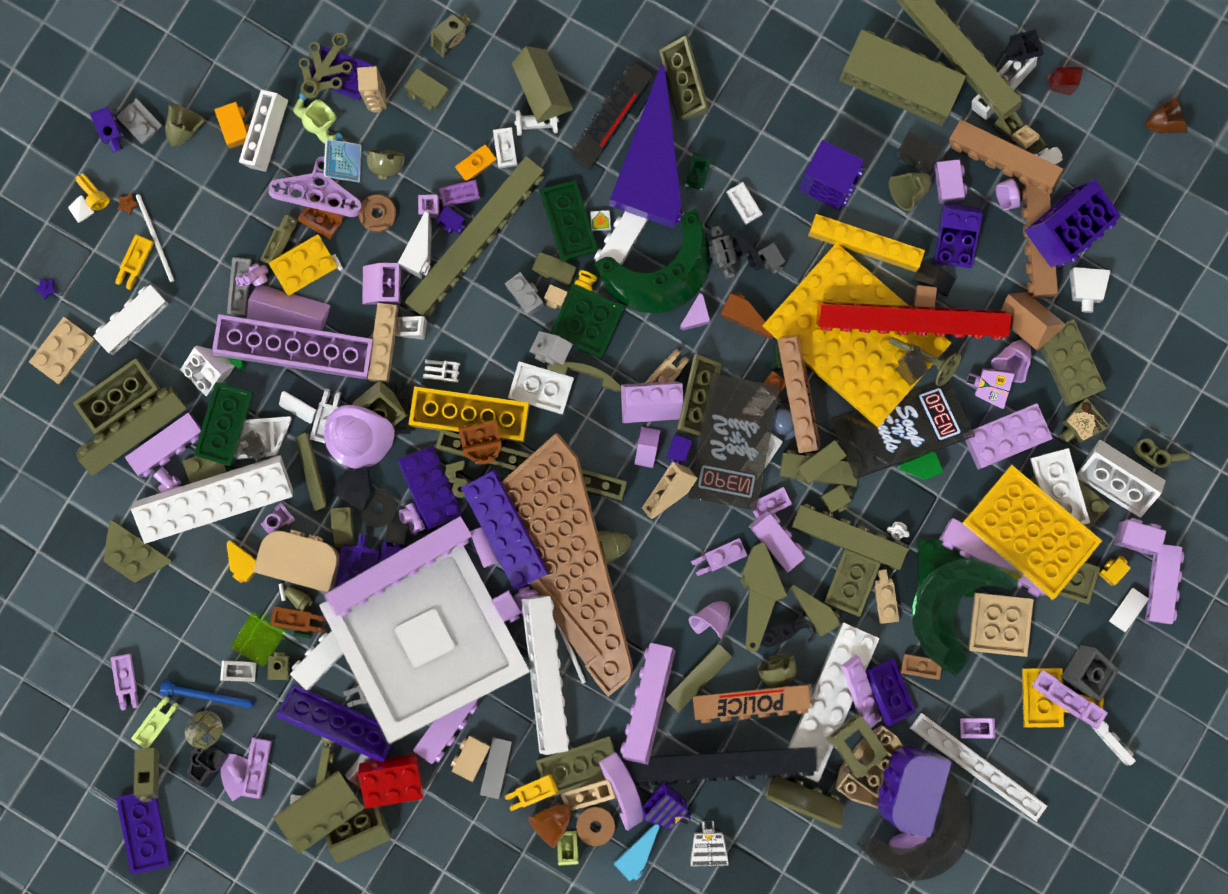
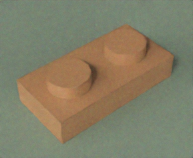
(920, 667)

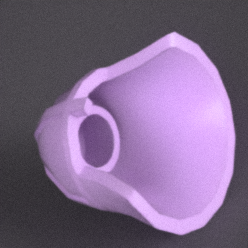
(1014, 358)
(715, 615)

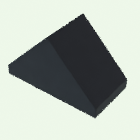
(934, 277)

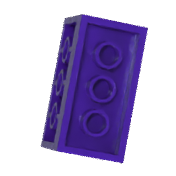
(831, 175)
(1073, 224)

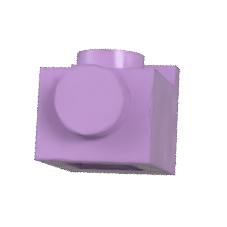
(429, 204)

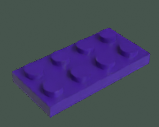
(429, 488)
(143, 834)

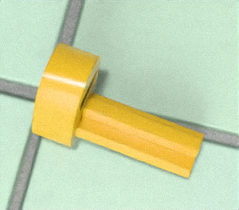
(96, 199)

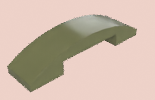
(608, 382)

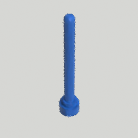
(169, 688)

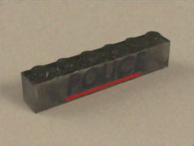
(612, 116)

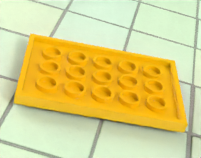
(1032, 532)

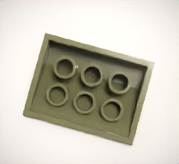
(805, 800)

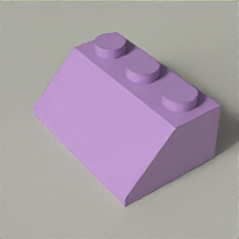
(651, 401)

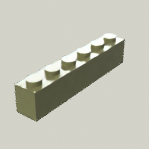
(130, 430)
(849, 537)

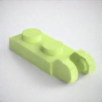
(154, 724)

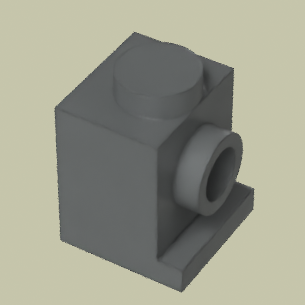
(772, 258)

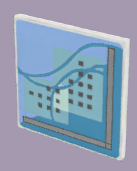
(342, 160)

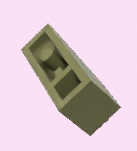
(818, 613)

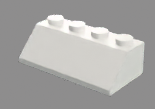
(1120, 478)

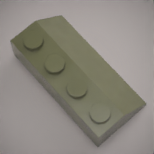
(318, 812)

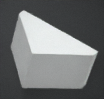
(411, 327)
(238, 671)

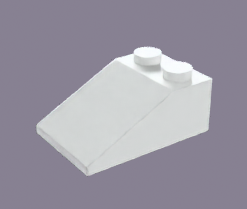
(417, 254)

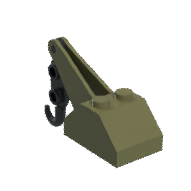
(764, 589)

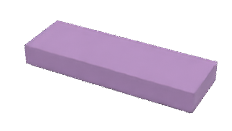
(256, 768)

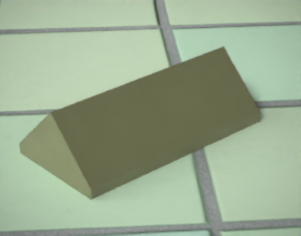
(684, 79)
(541, 84)
(696, 394)

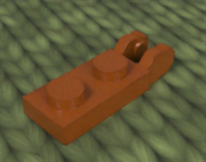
(295, 619)

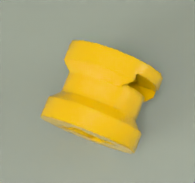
(585, 280)

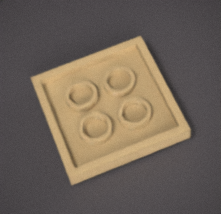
(1000, 624)

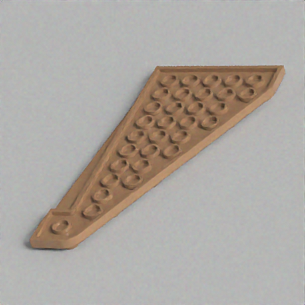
(560, 521)

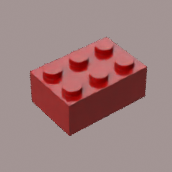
(391, 781)

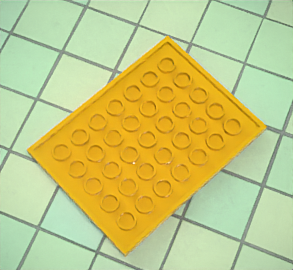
(850, 362)

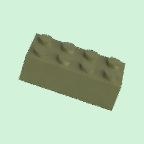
(1072, 365)
(116, 396)

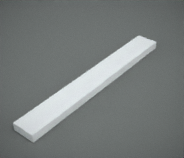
(978, 767)

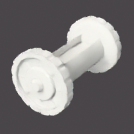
(530, 122)

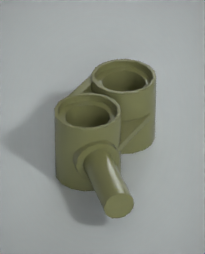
(1153, 451)

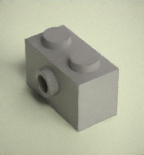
(524, 294)
(550, 348)

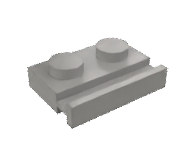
(139, 121)

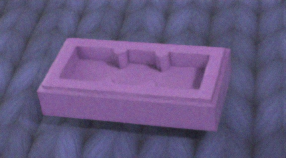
(459, 193)

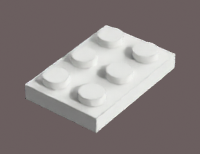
(540, 388)

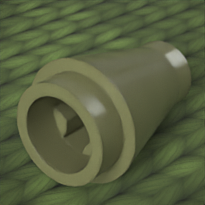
(298, 598)

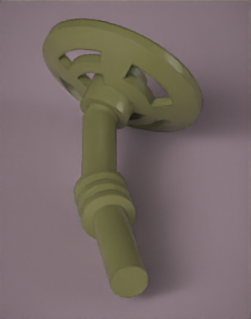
(942, 365)

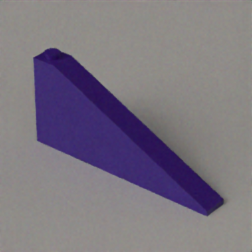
(649, 174)

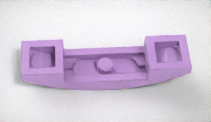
(1069, 700)
(624, 789)

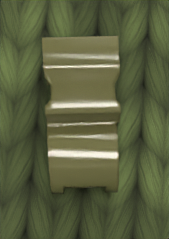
(451, 471)

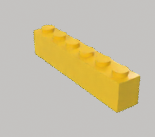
(866, 243)

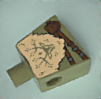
(449, 34)
(1083, 422)

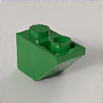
(922, 467)

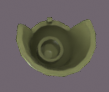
(181, 124)
(909, 189)
(613, 544)

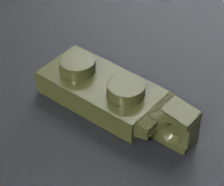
(279, 239)

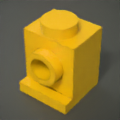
(1114, 570)

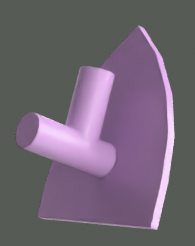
(233, 775)

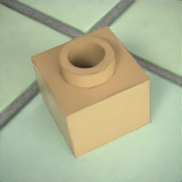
(555, 297)

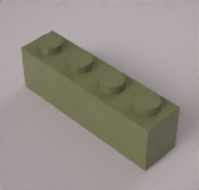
(837, 475)

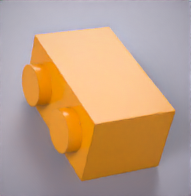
(232, 124)

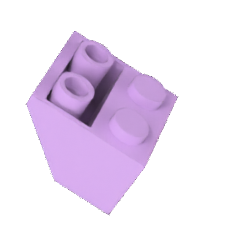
(382, 284)

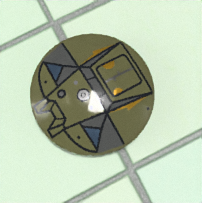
(203, 729)

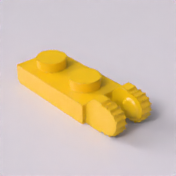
(134, 260)
(533, 792)

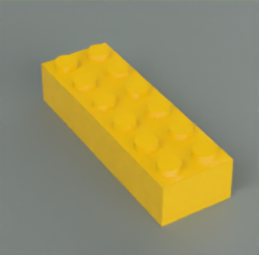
(450, 410)

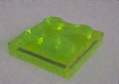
(257, 640)

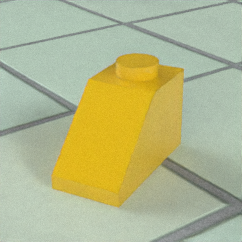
(240, 562)

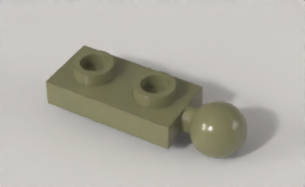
(327, 757)

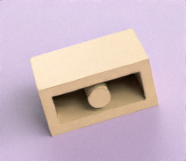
(471, 757)

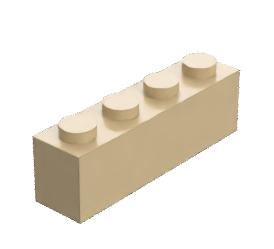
(372, 88)
(383, 343)

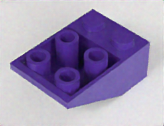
(957, 235)

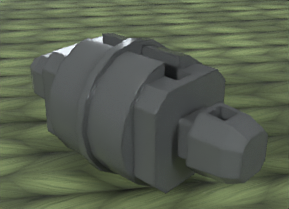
(722, 252)

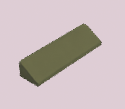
(311, 472)
(698, 677)

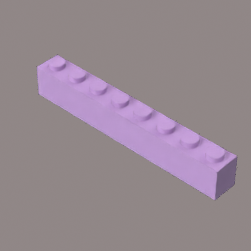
(397, 566)

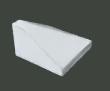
(80, 209)

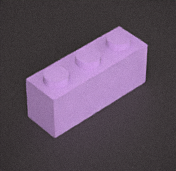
(777, 541)

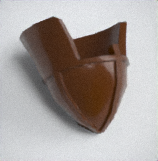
(1167, 119)

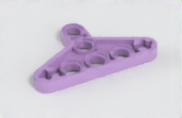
(307, 187)

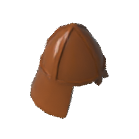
(551, 823)

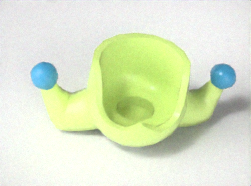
(316, 118)

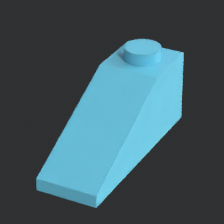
(635, 857)

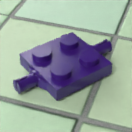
(356, 560)

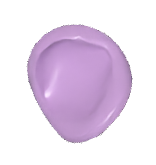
(357, 436)

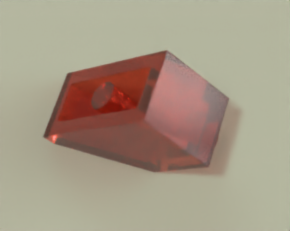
(1065, 80)

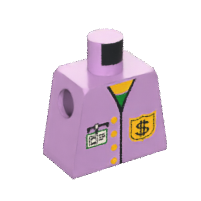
(992, 385)

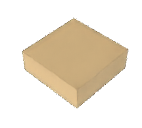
(1025, 136)

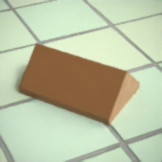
(1031, 319)

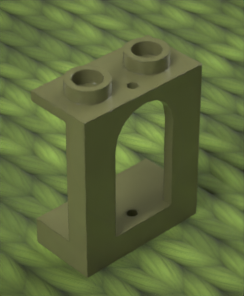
(837, 739)

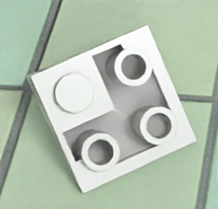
(206, 369)

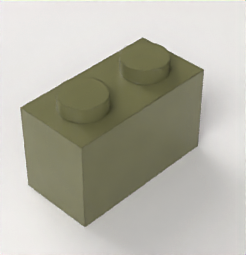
(427, 90)

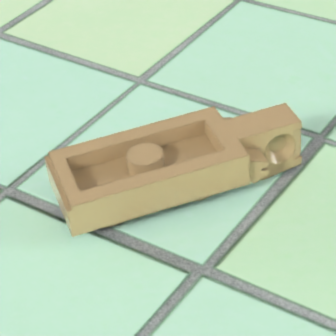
(885, 598)

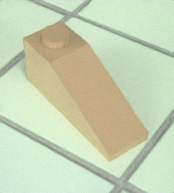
(671, 488)
(589, 795)

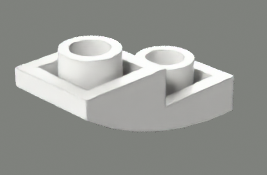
(1128, 610)

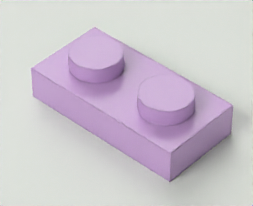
(772, 502)

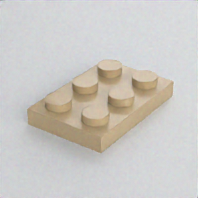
(62, 351)

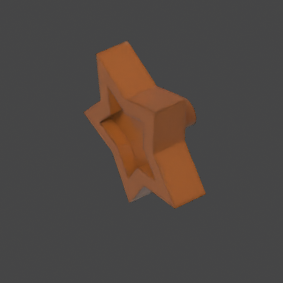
(127, 203)

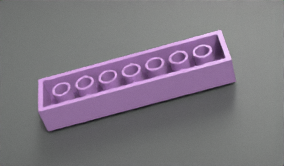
(292, 347)

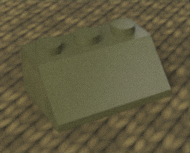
(358, 834)

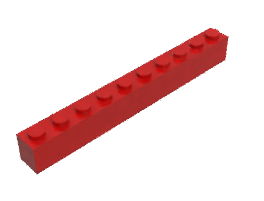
(913, 319)

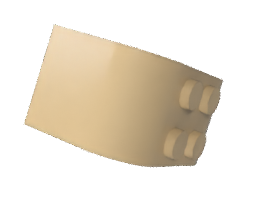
(298, 560)

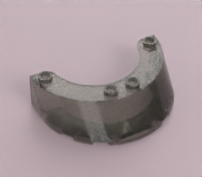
(938, 852)

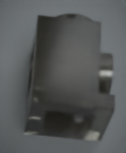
(253, 446)

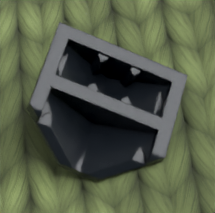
(1024, 46)

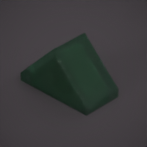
(698, 171)

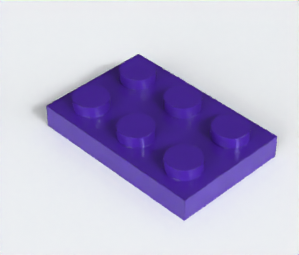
(350, 81)
(890, 692)

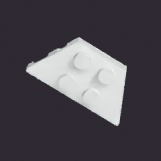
(270, 432)

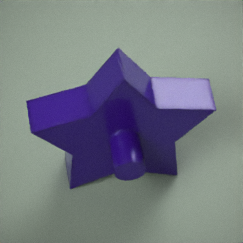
(45, 288)

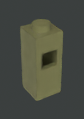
(820, 463)
(146, 774)

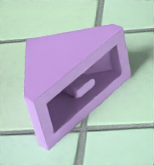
(697, 315)
(647, 447)
(977, 727)

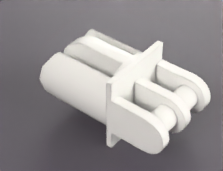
(443, 370)

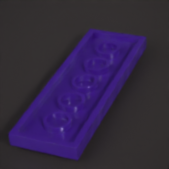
(505, 530)
(334, 722)

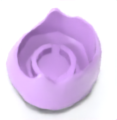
(1008, 194)

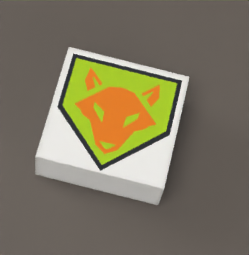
(600, 220)

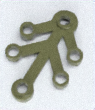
(323, 68)

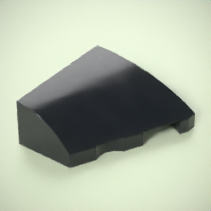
(206, 764)

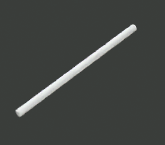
(155, 239)
(572, 655)

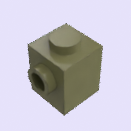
(837, 499)
(279, 666)

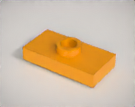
(475, 163)

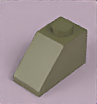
(342, 526)

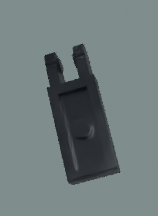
(403, 426)

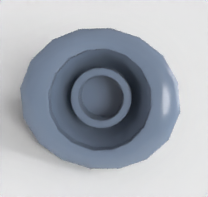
(783, 423)

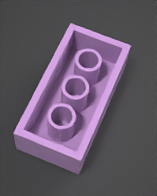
(1008, 436)

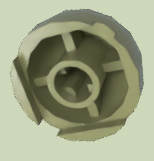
(385, 162)
(778, 671)

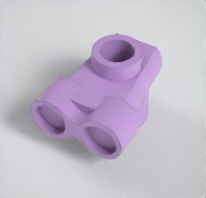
(255, 275)
(167, 481)
(280, 516)
(412, 516)

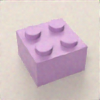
(1140, 537)

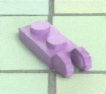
(721, 556)
(124, 679)

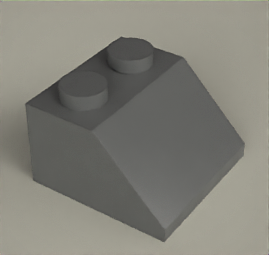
(1090, 672)

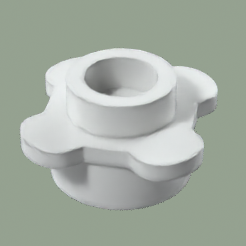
(898, 530)

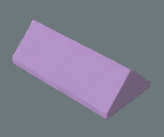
(293, 310)

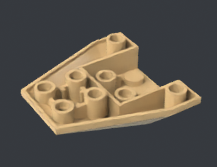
(866, 788)

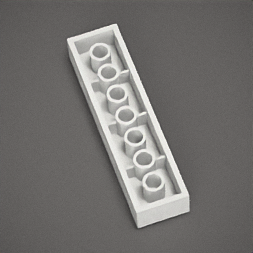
(212, 499)
(832, 694)

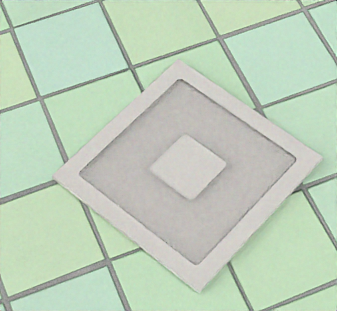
(427, 645)

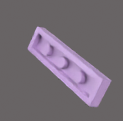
(861, 690)

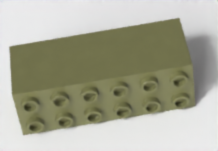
(902, 77)

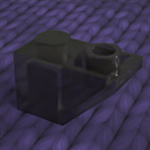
(912, 367)

